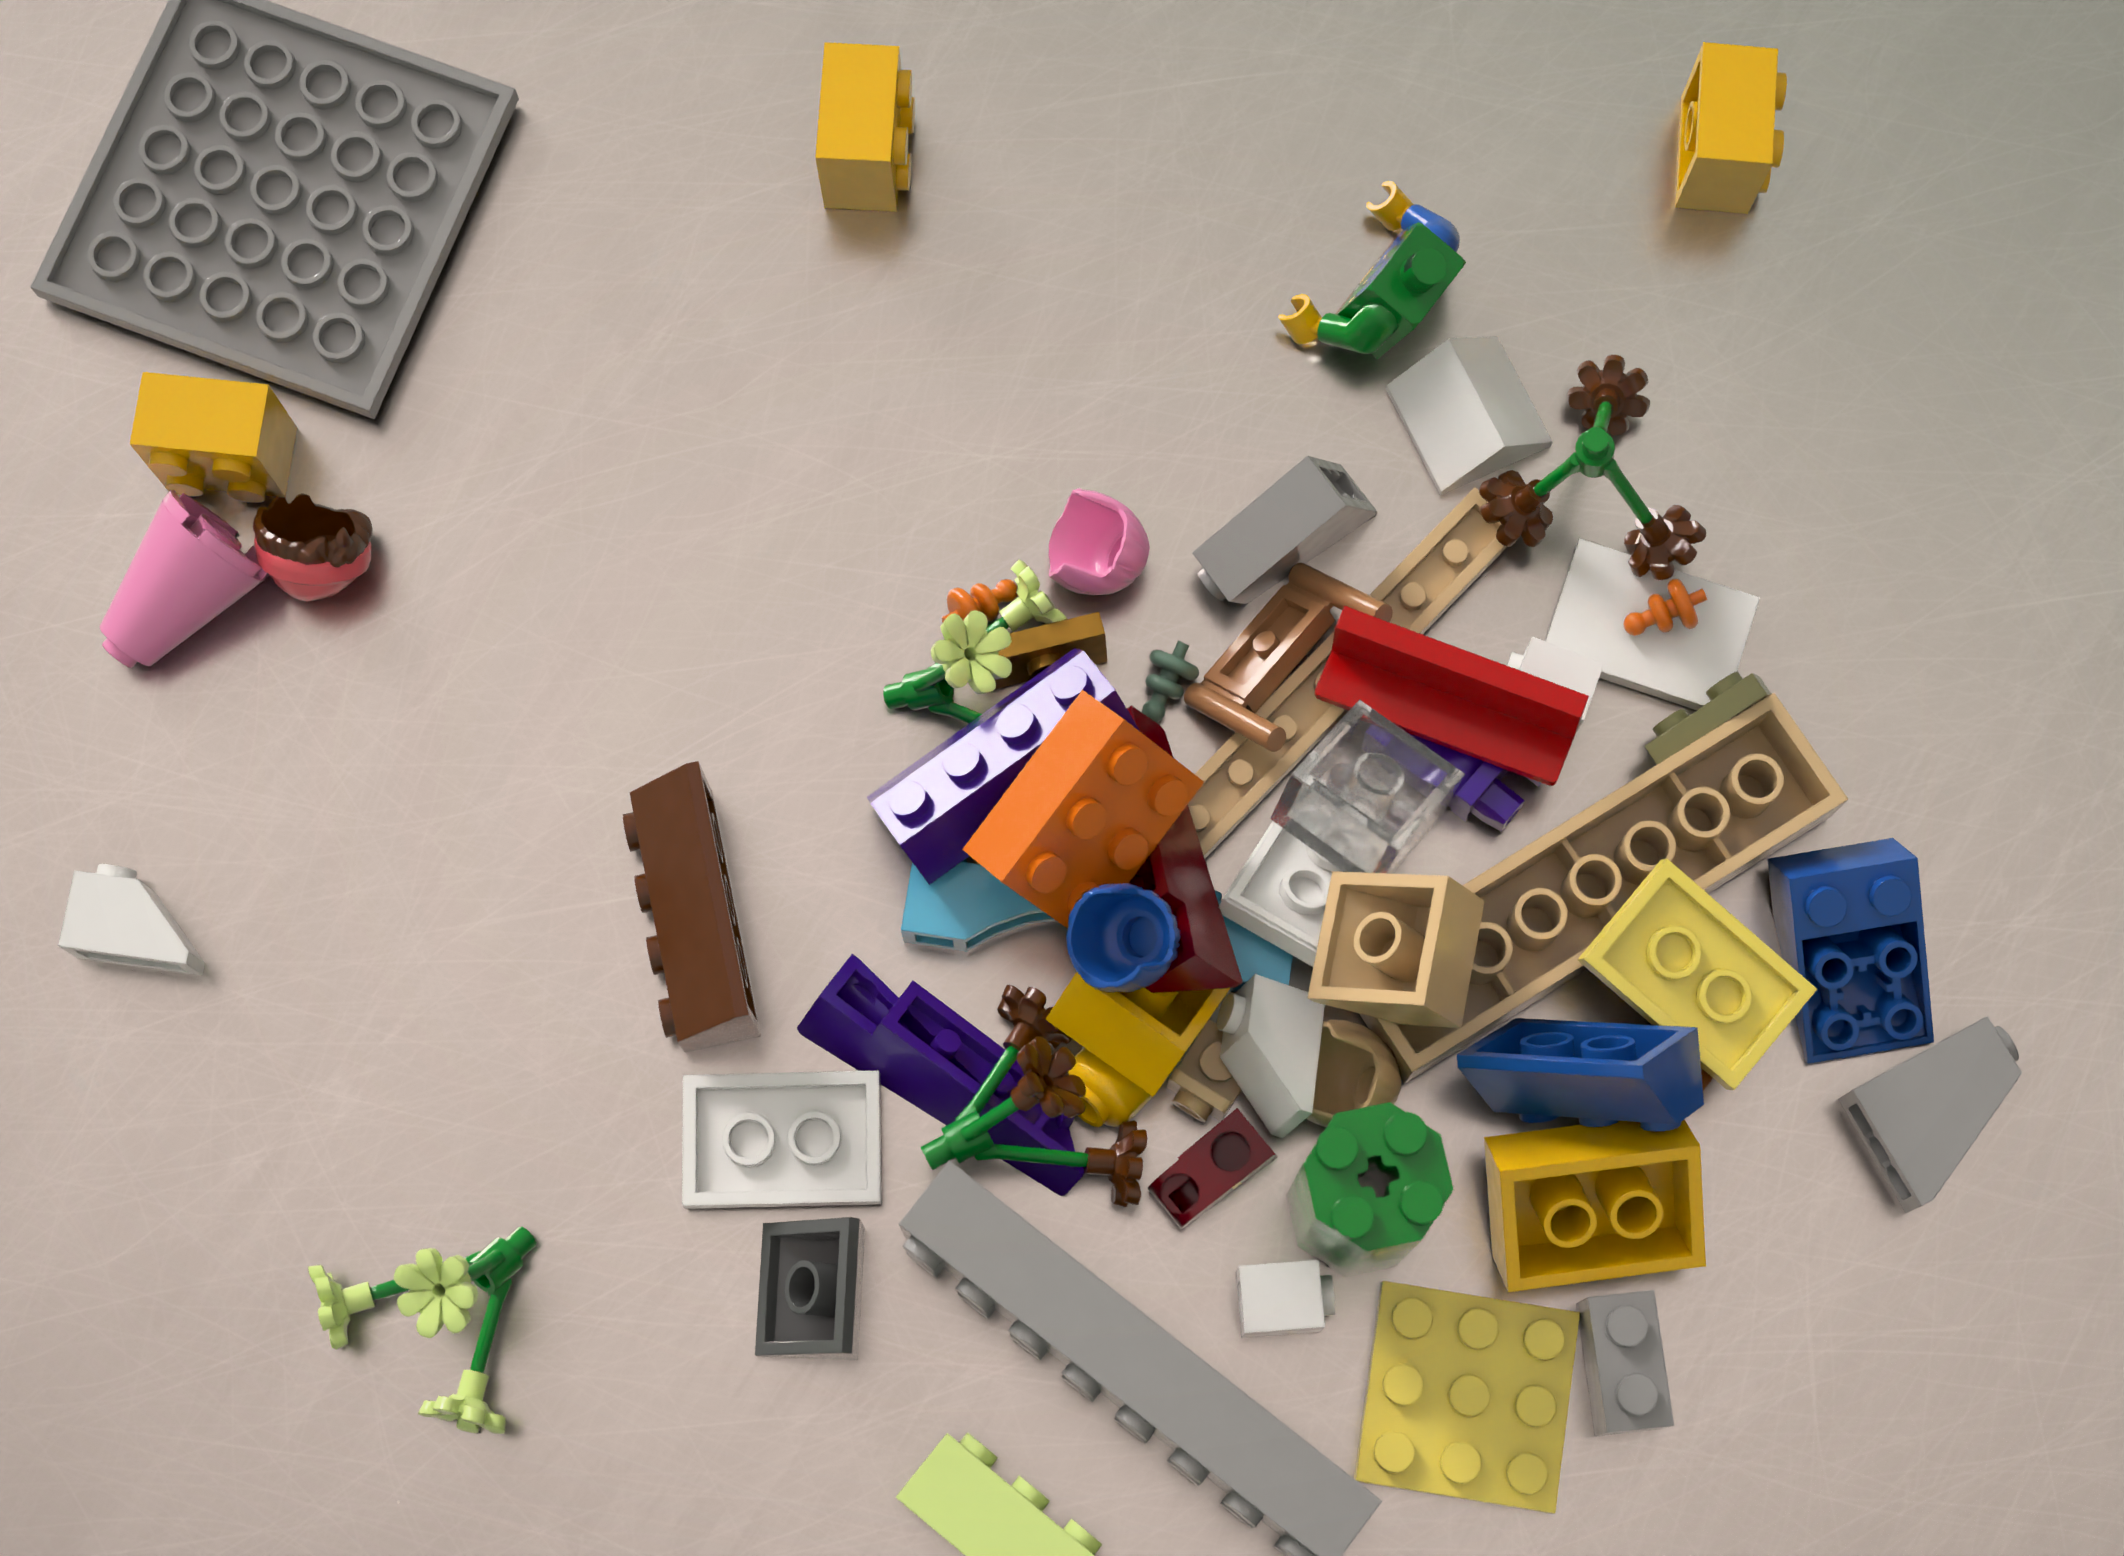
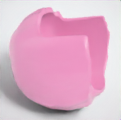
(1097, 545)

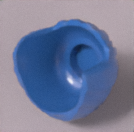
(1122, 937)

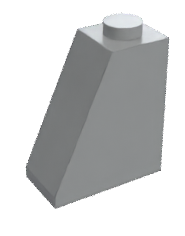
(1282, 527)
(1933, 1108)

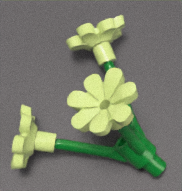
(972, 652)
(442, 1297)

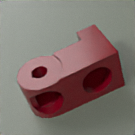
(1211, 1169)

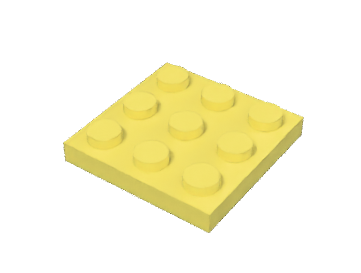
(1467, 1397)

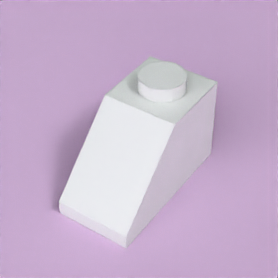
(124, 923)
(1273, 1049)

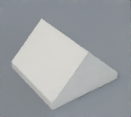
(1467, 411)

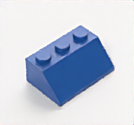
(1588, 1072)

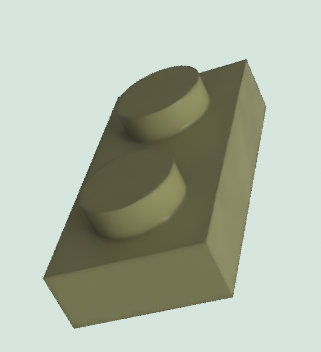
(1727, 699)

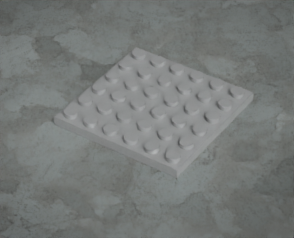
(277, 196)

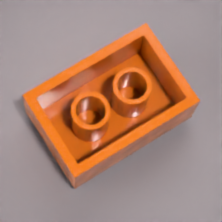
(1082, 810)

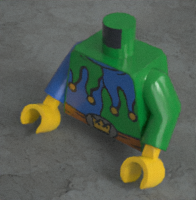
(1396, 288)

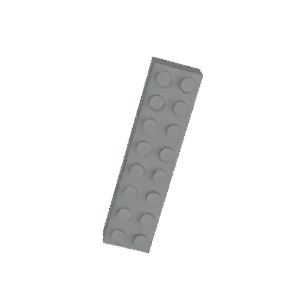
(1135, 1365)

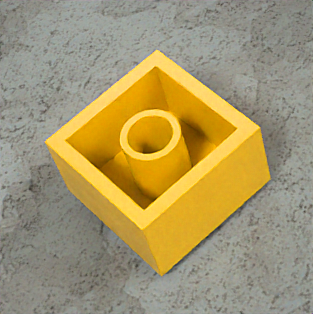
(864, 127)
(1729, 128)
(214, 436)
(1135, 1030)

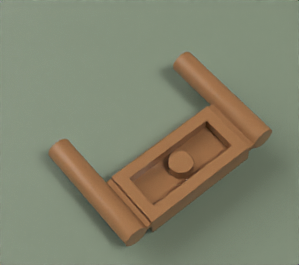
(1272, 649)

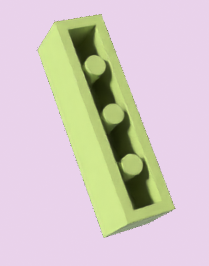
(983, 1512)

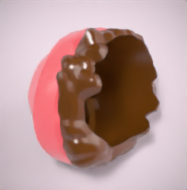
(311, 546)

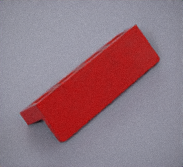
(1452, 696)

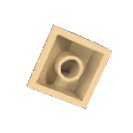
(1397, 947)

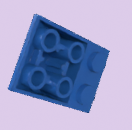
(1858, 936)

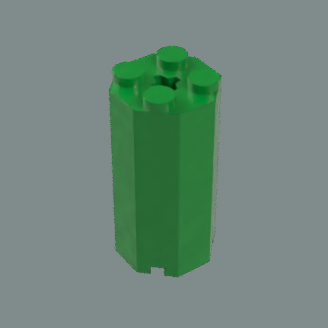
(1369, 1189)

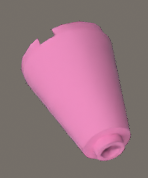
(177, 582)

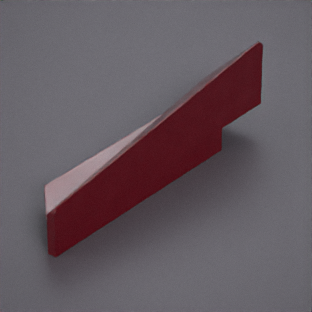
(1181, 878)

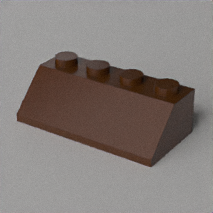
(692, 911)

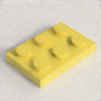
(1697, 966)

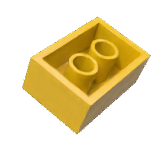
(1594, 1203)

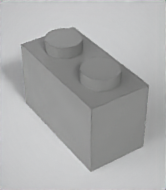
(1624, 1363)

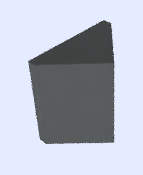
(811, 1289)

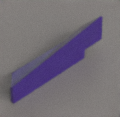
(930, 1061)

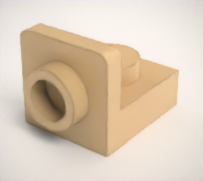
(1202, 1079)

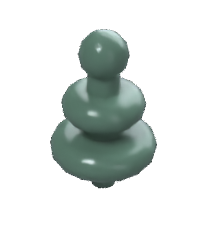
(1166, 684)

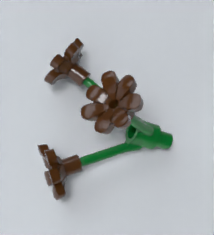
(1607, 402)
(1045, 1083)

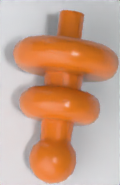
(980, 599)
(1662, 612)

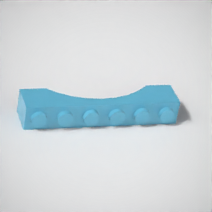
(974, 906)

